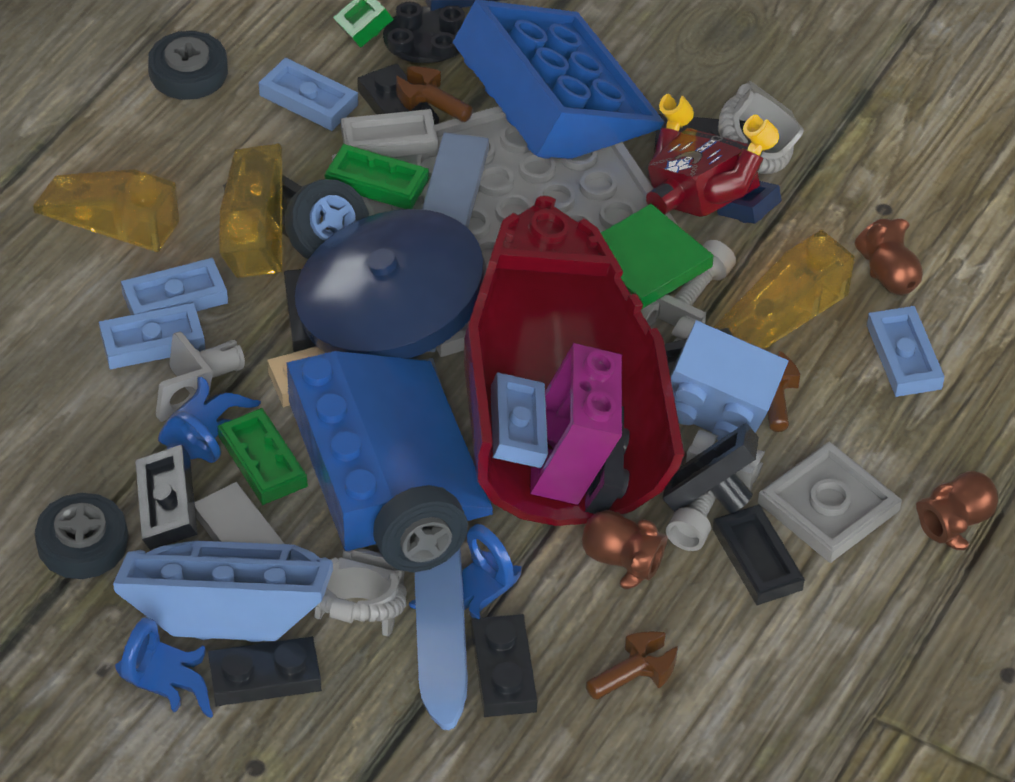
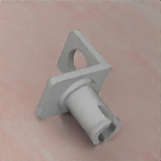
(190, 364)

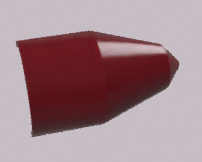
(540, 294)

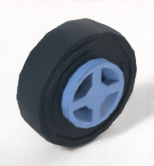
(327, 198)

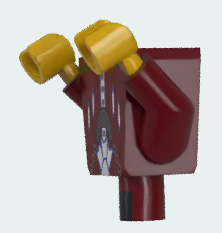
(702, 170)

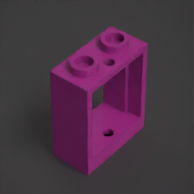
(581, 422)

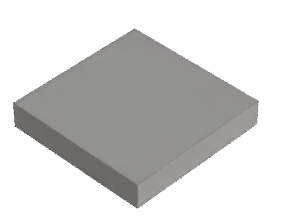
(829, 501)

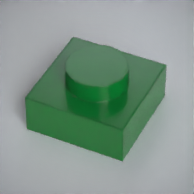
(363, 20)

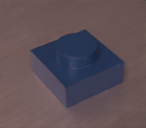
(754, 204)

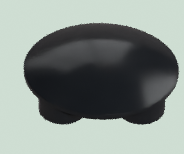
(423, 34)

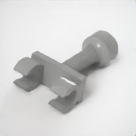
(679, 309)
(690, 525)

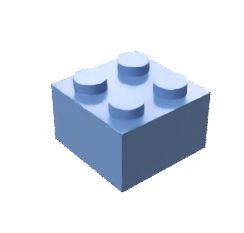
(724, 381)

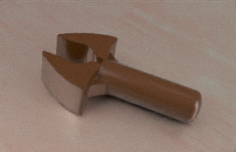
(425, 89)
(778, 411)
(637, 664)

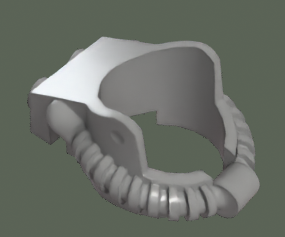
(753, 100)
(366, 576)

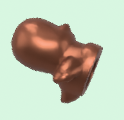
(889, 258)
(956, 506)
(624, 543)

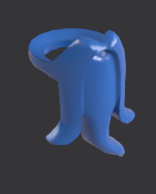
(197, 424)
(489, 573)
(162, 667)

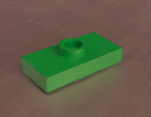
(379, 176)
(262, 456)

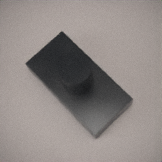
(716, 471)

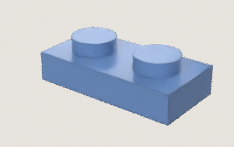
(308, 94)
(176, 286)
(149, 335)
(905, 351)
(519, 420)

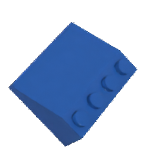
(553, 79)
(377, 432)

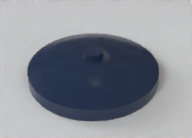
(391, 284)

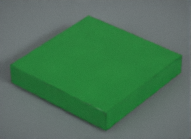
(655, 254)

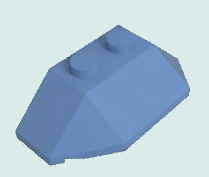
(224, 588)

